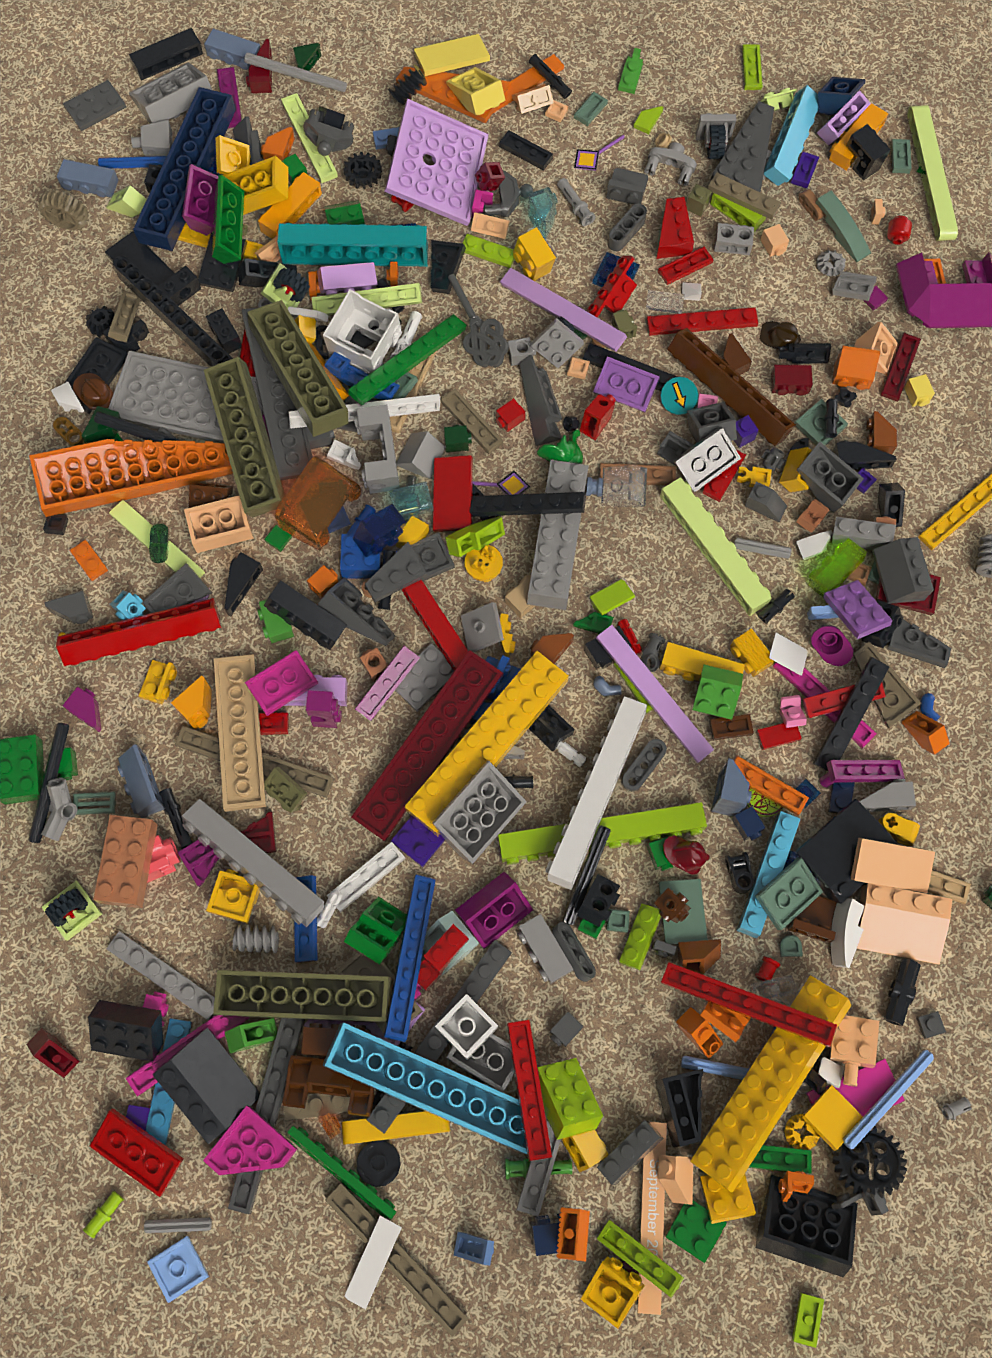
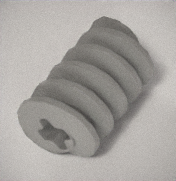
(984, 561)
(255, 938)

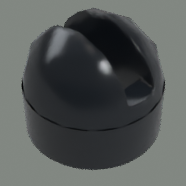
(570, 420)

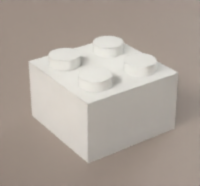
(466, 1026)

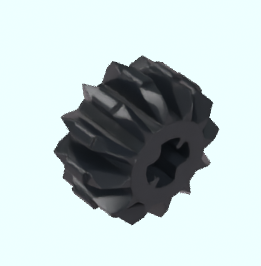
(99, 320)

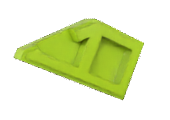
(647, 119)

